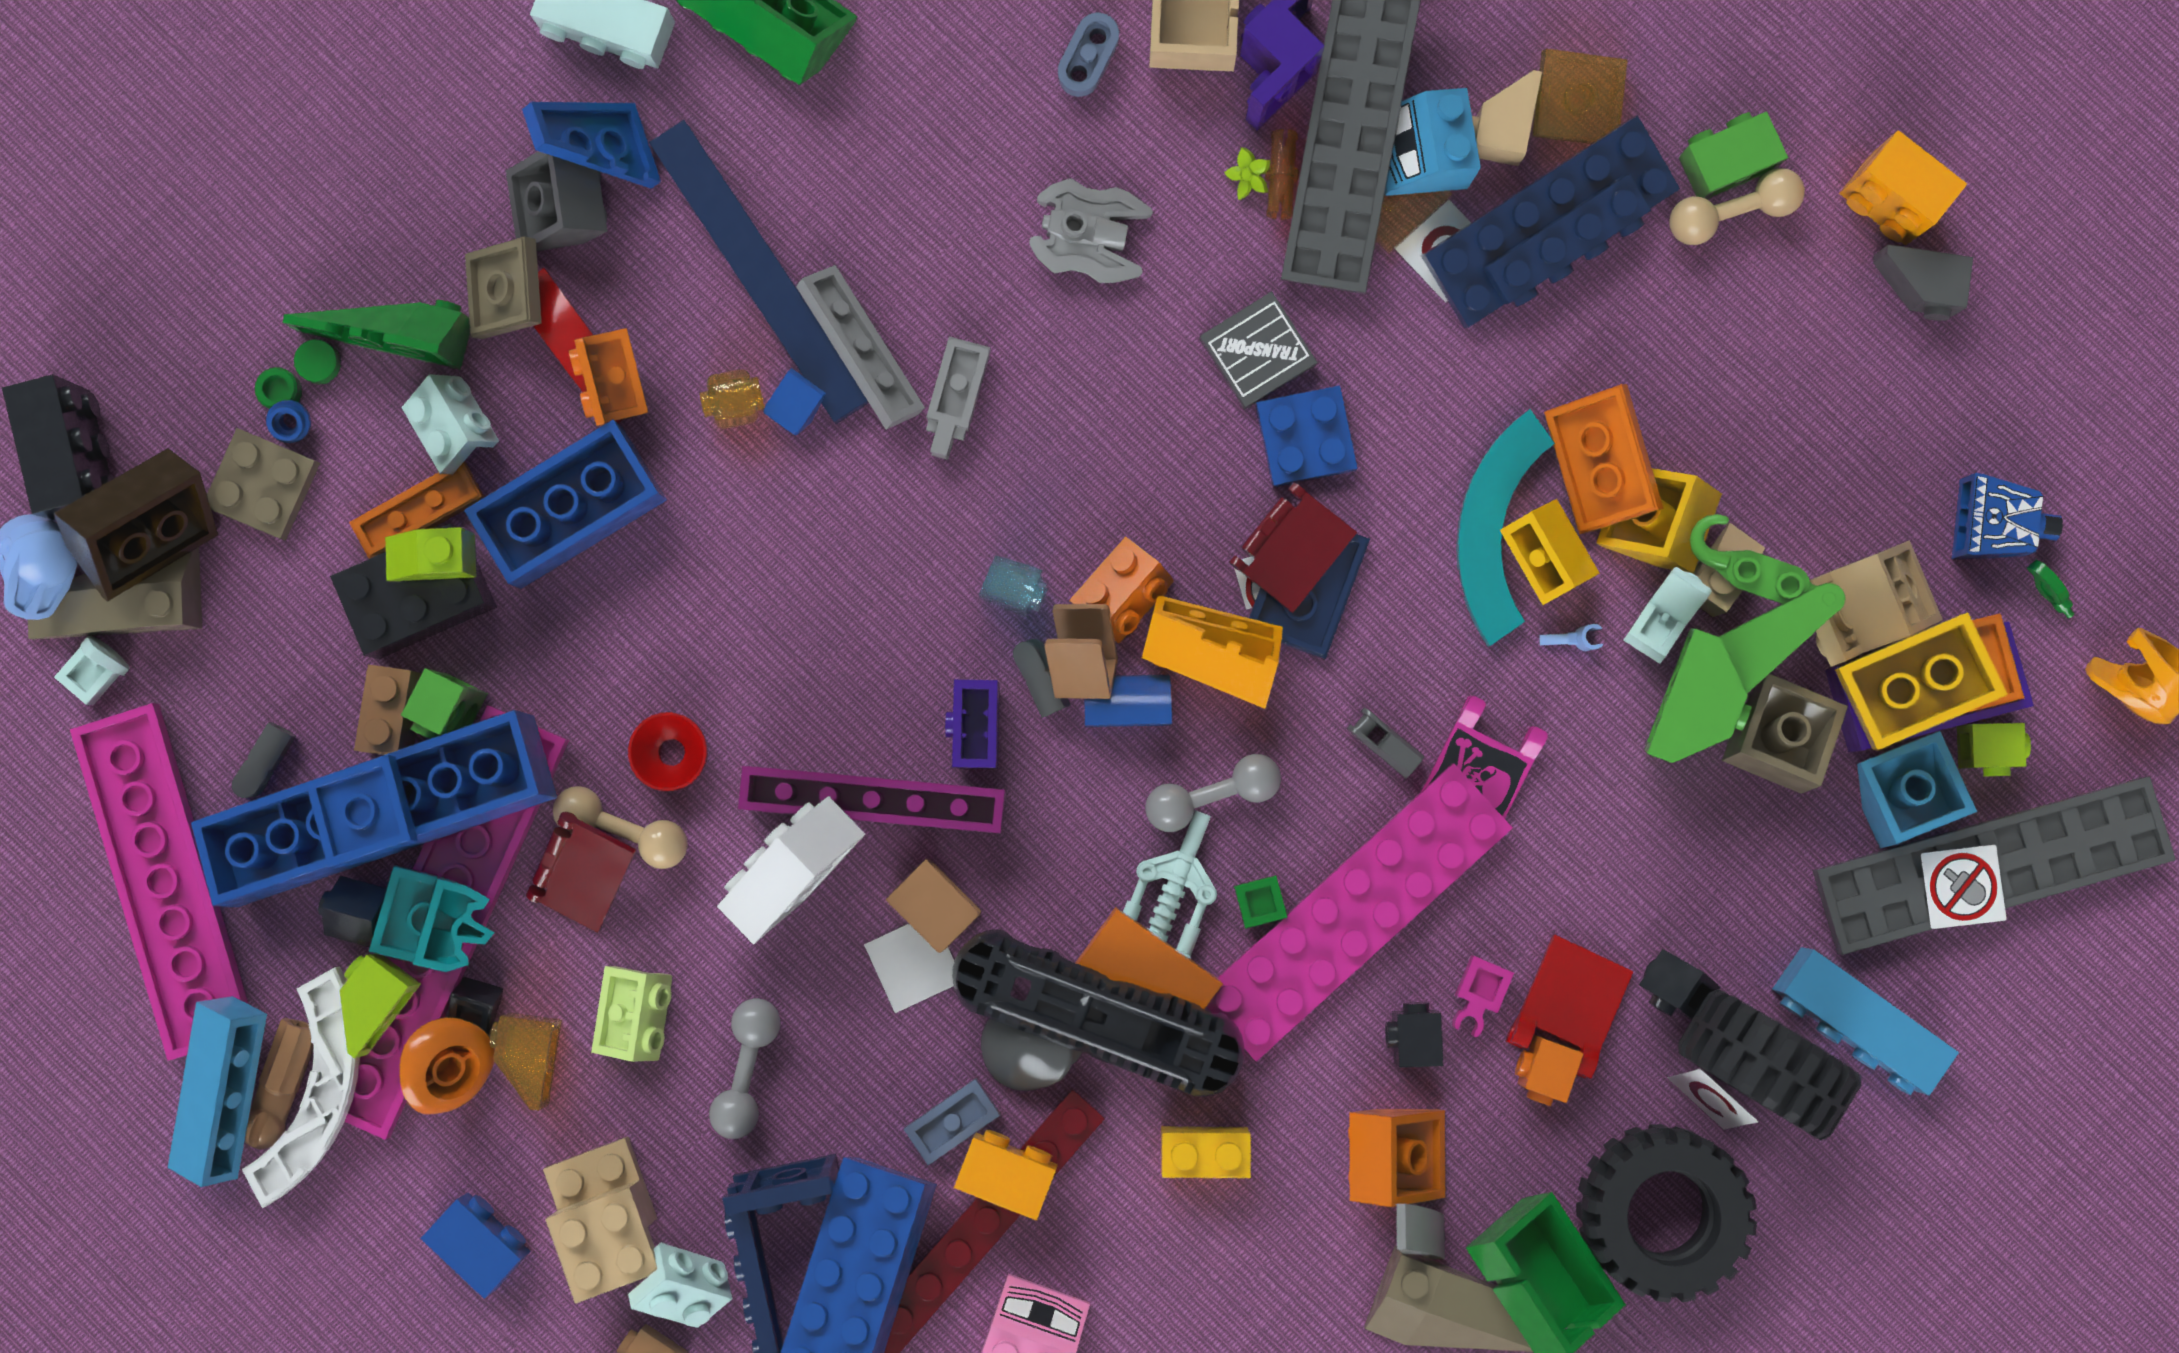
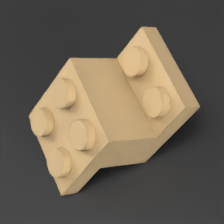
(1883, 604)
(601, 1219)

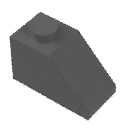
(1927, 279)

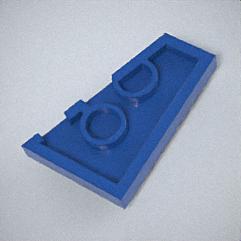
(594, 136)

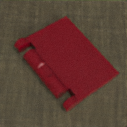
(1293, 548)
(580, 872)

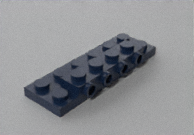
(1552, 224)

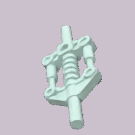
(1180, 870)

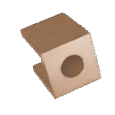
(1084, 654)
(934, 905)

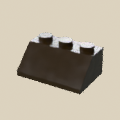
(138, 523)

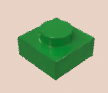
(1260, 901)

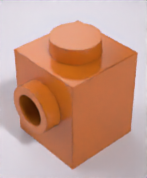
(1548, 1070)

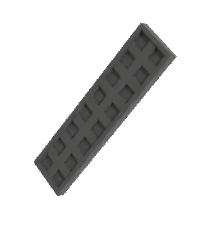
(1350, 143)
(2037, 852)

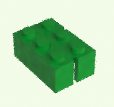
(1546, 1275)

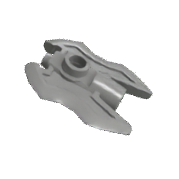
(1085, 230)

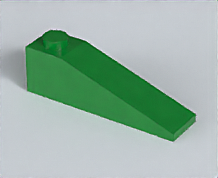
(407, 330)

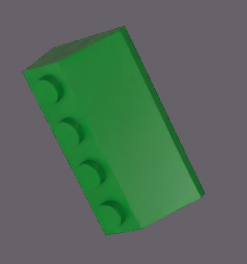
(786, 34)

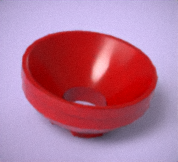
(646, 746)

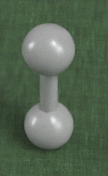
(1172, 806)
(735, 1110)

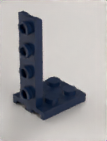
(766, 1193)

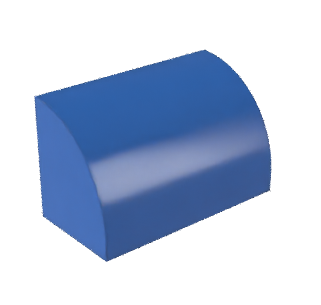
(1133, 702)

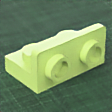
(632, 1014)

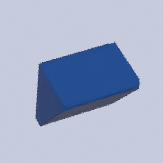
(794, 402)

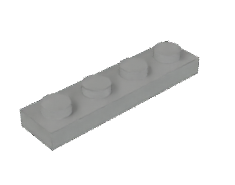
(860, 347)

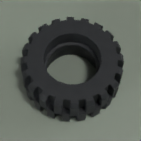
(1770, 1064)
(1716, 1240)

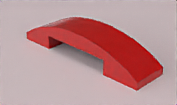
(560, 324)

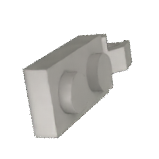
(956, 393)

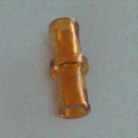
(1282, 174)

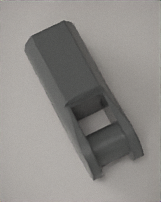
(1034, 667)
(1391, 747)
(262, 761)

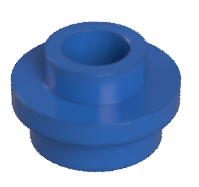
(277, 426)

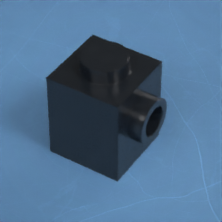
(351, 910)
(1676, 985)
(1415, 1036)

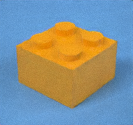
(1902, 189)

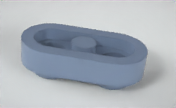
(1087, 56)

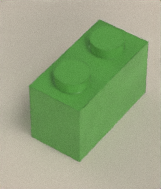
(1732, 155)

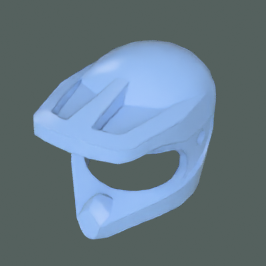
(35, 566)

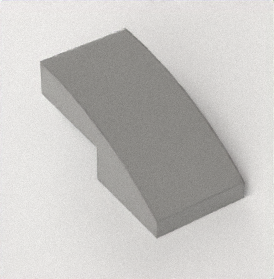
(1420, 1231)

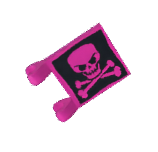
(1486, 762)

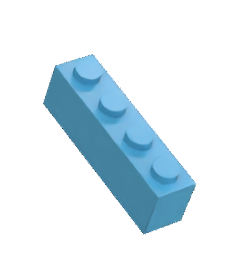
(1865, 1022)
(217, 1090)

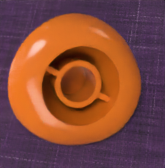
(445, 1065)

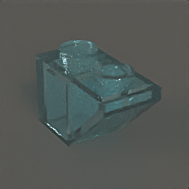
(1014, 586)

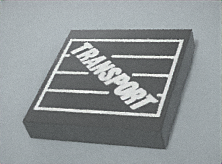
(1258, 350)

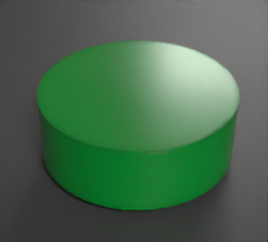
(317, 361)
(277, 385)

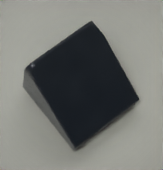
(475, 1003)

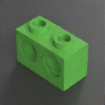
(442, 704)

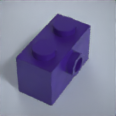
(974, 724)

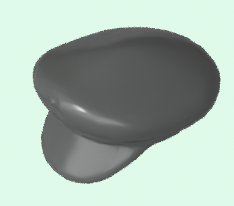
(1023, 1059)

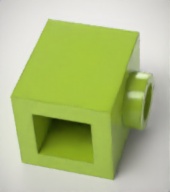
(1993, 747)

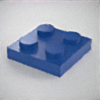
(1306, 436)
(361, 811)

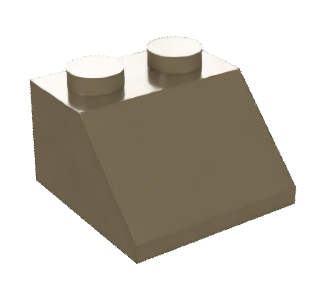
(1787, 735)

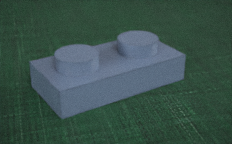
(952, 1121)

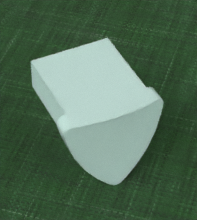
(92, 670)

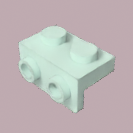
(448, 421)
(683, 1287)

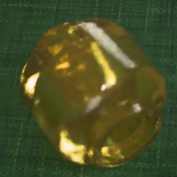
(732, 398)

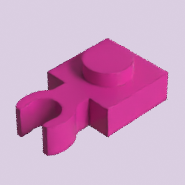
(1483, 988)

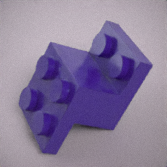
(1281, 54)

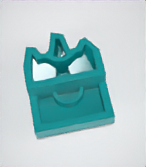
(428, 920)

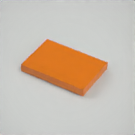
(1603, 459)
(1137, 956)

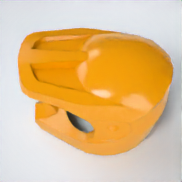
(2144, 688)

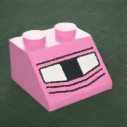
(1035, 1320)

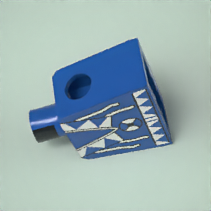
(2000, 519)

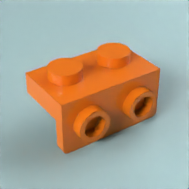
(609, 376)
(1127, 584)

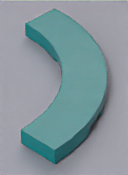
(1483, 518)

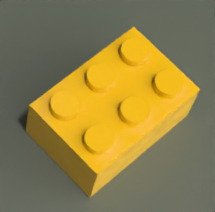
(1921, 681)

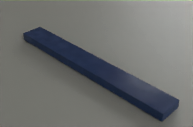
(758, 269)

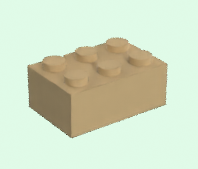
(1194, 34)

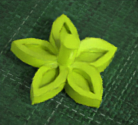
(1249, 173)

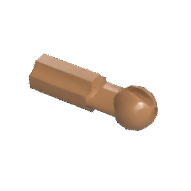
(279, 1083)

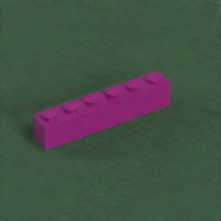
(875, 798)

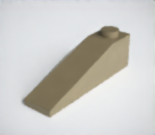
(159, 603)
(1440, 1307)

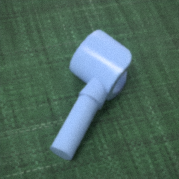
(1572, 638)

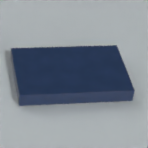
(1319, 614)

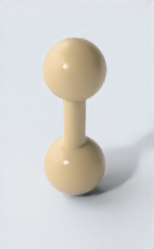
(1776, 194)
(659, 843)

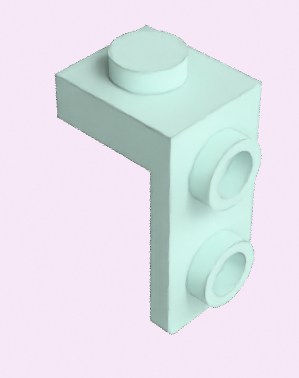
(1667, 614)

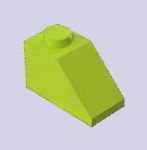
(430, 554)
(372, 1000)

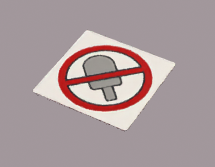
(1963, 886)

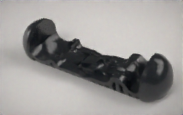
(1102, 1017)

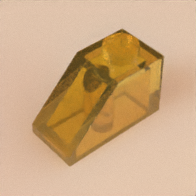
(527, 1054)

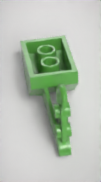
(1716, 672)

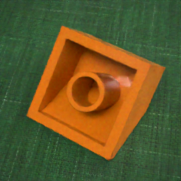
(1396, 1156)

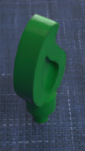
(2051, 588)

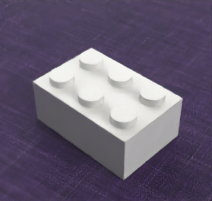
(789, 868)

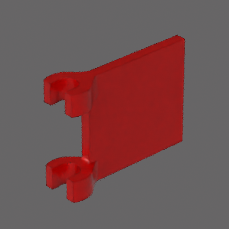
(1572, 1000)

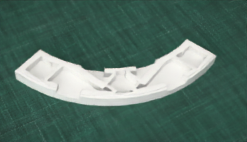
(324, 1101)

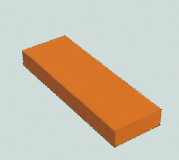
(417, 508)

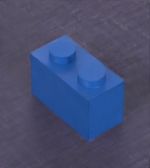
(476, 1243)

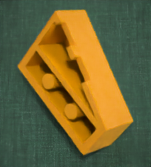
(1215, 648)

